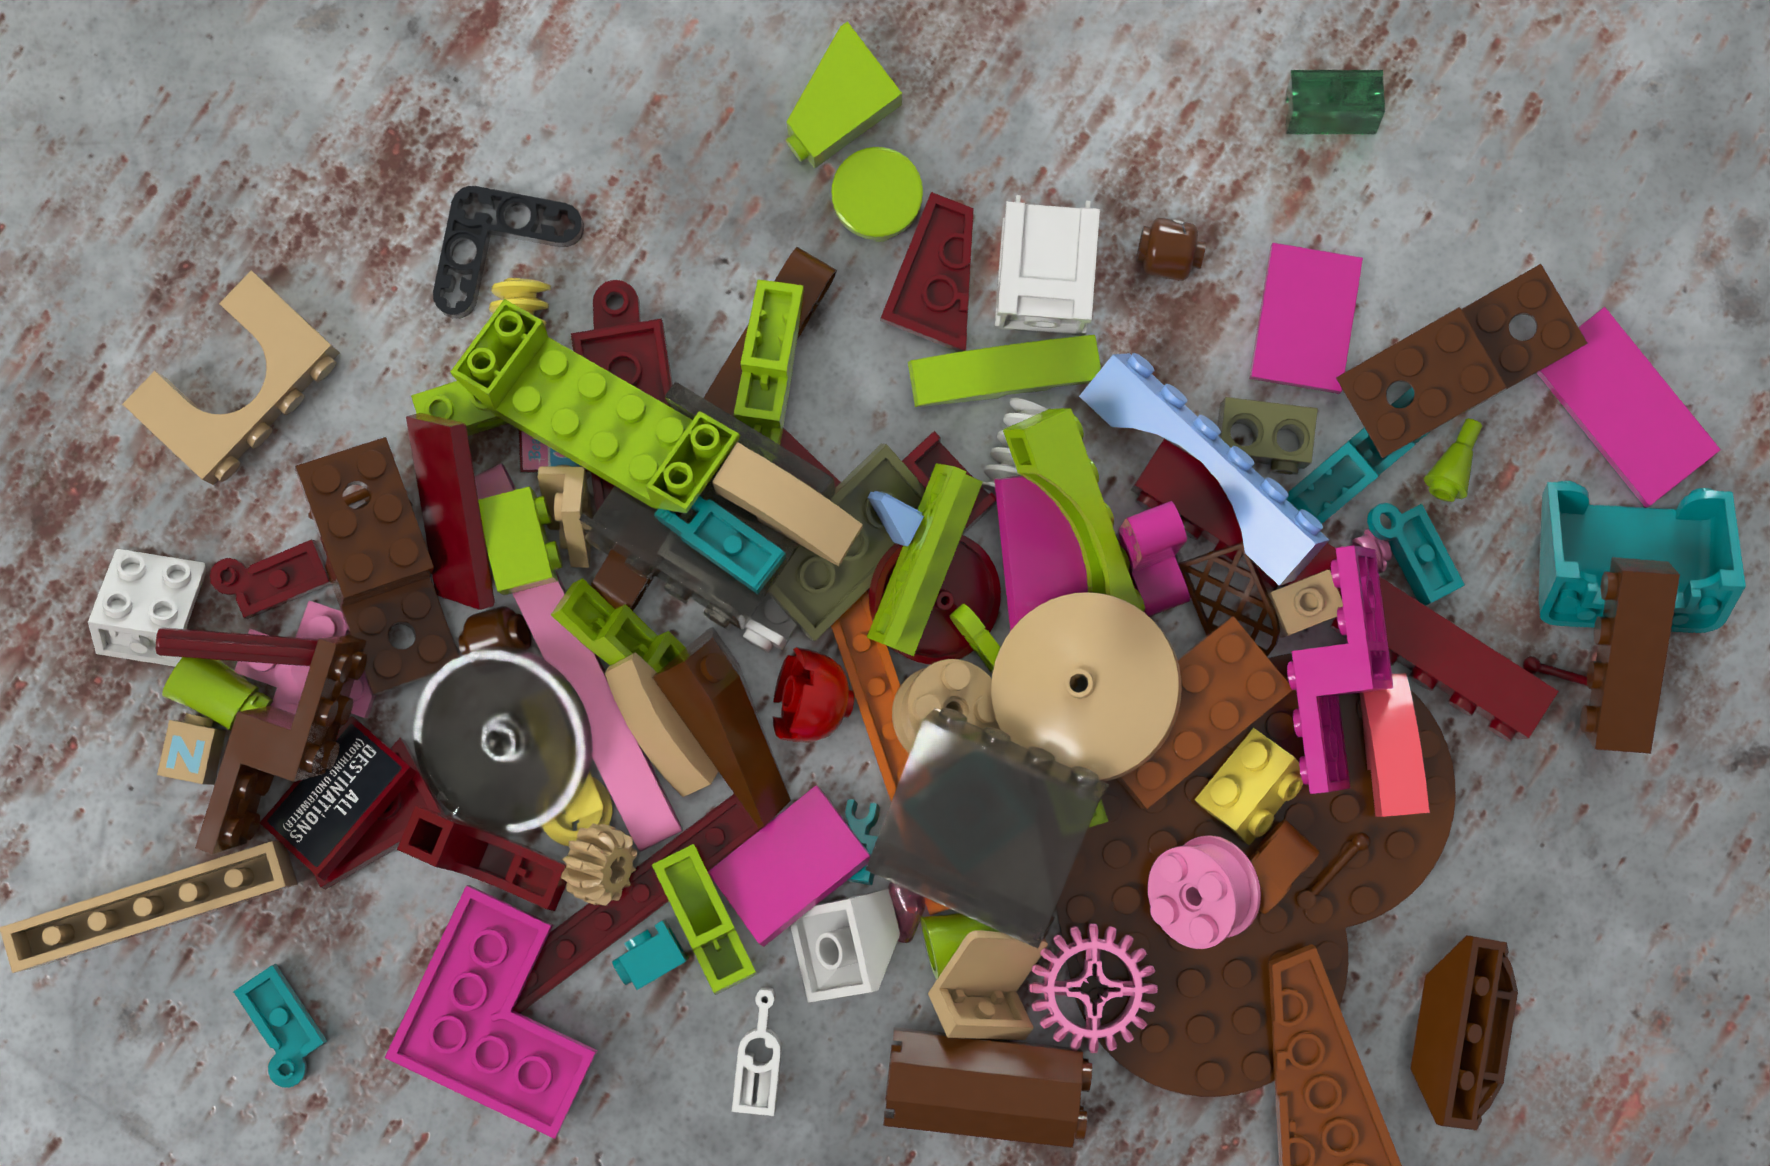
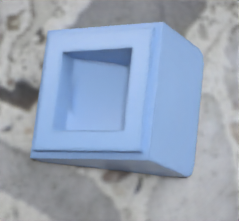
(897, 517)

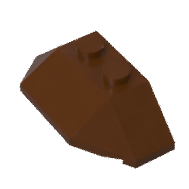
(1465, 1031)

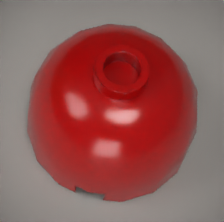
(812, 697)

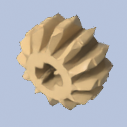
(599, 864)

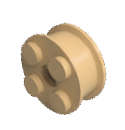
(942, 685)

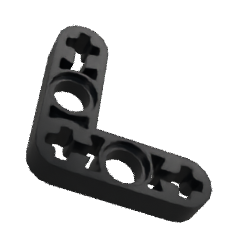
(479, 230)

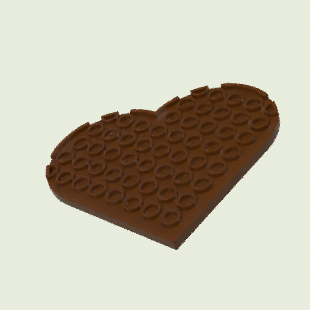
(1215, 1002)

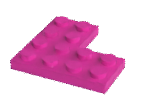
(465, 1024)

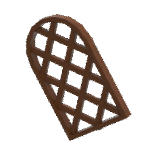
(1253, 574)

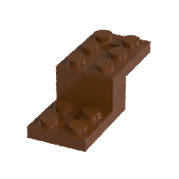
(1461, 360)
(378, 563)
(282, 744)

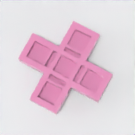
(316, 623)

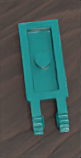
(727, 543)

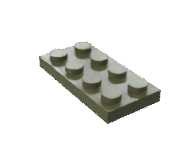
(818, 591)

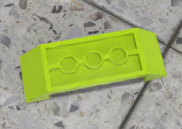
(591, 413)

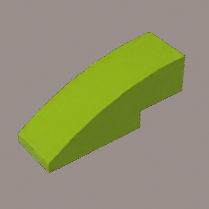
(704, 919)

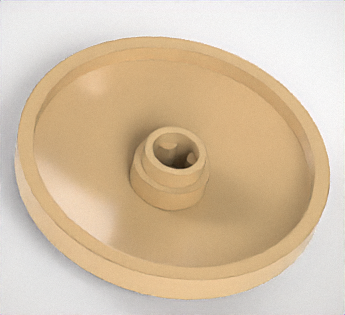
(1129, 691)

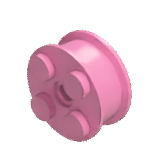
(1203, 892)

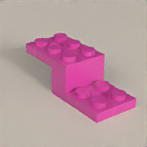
(1340, 670)

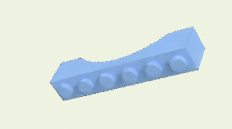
(1272, 529)

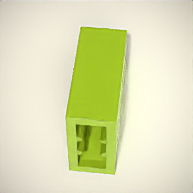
(840, 100)

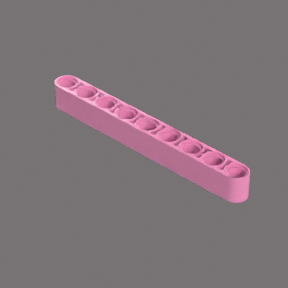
(615, 749)

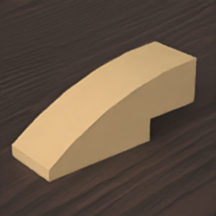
(786, 504)
(658, 726)

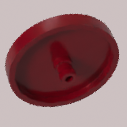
(969, 581)

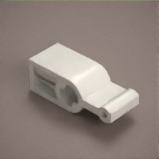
(747, 1066)

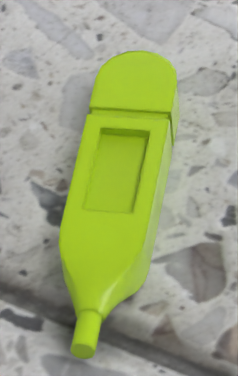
(976, 635)

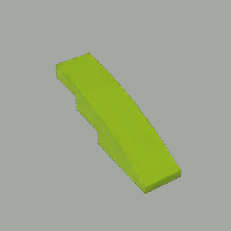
(769, 357)
(1004, 370)
(611, 631)

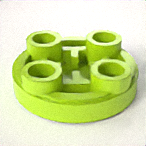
(877, 193)

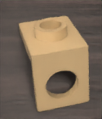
(1306, 603)

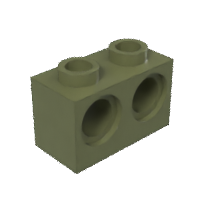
(1265, 421)

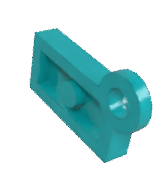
(1417, 551)

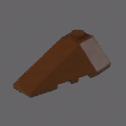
(720, 713)

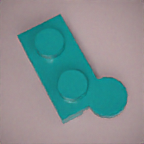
(281, 1023)

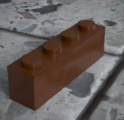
(1630, 654)

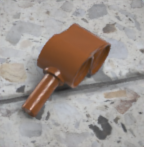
(1279, 861)

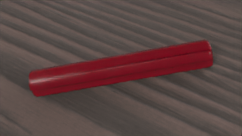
(235, 646)

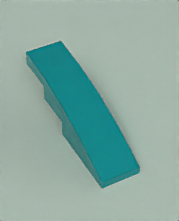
(1346, 472)

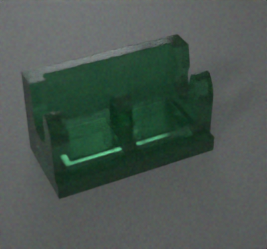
(1335, 101)

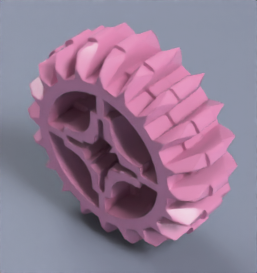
(1133, 988)

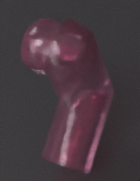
(909, 910)

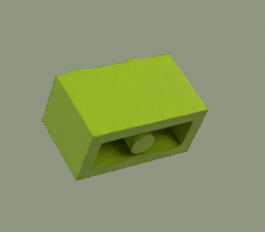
(518, 540)

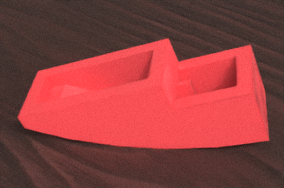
(1394, 750)

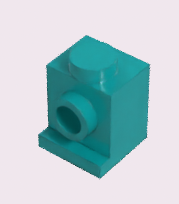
(650, 956)

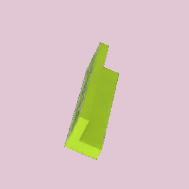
(926, 559)

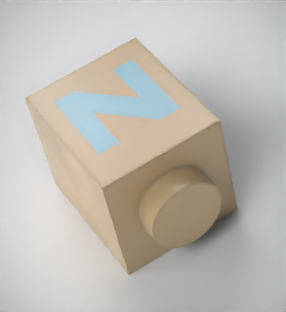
(192, 750)

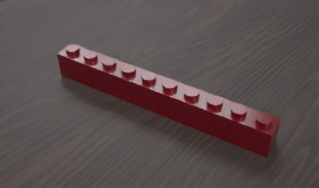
(1416, 635)

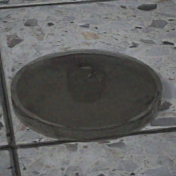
(502, 739)

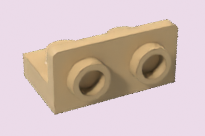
(567, 500)

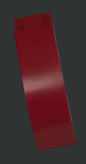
(483, 856)

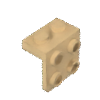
(980, 986)

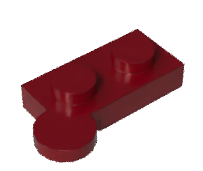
(272, 579)

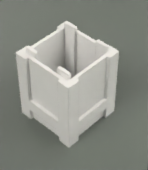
(1047, 268)

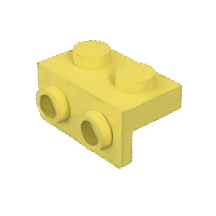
(1252, 786)

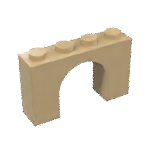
(215, 442)

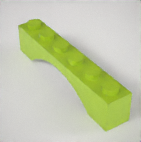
(1053, 457)

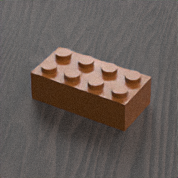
(1223, 692)

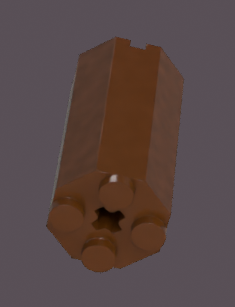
(987, 1088)

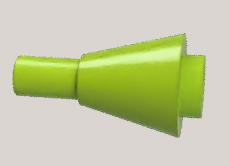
(1451, 473)

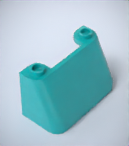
(1694, 538)

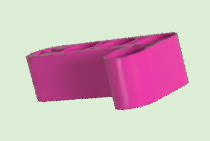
(1151, 545)

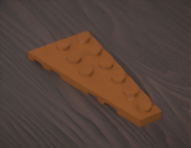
(1320, 1084)

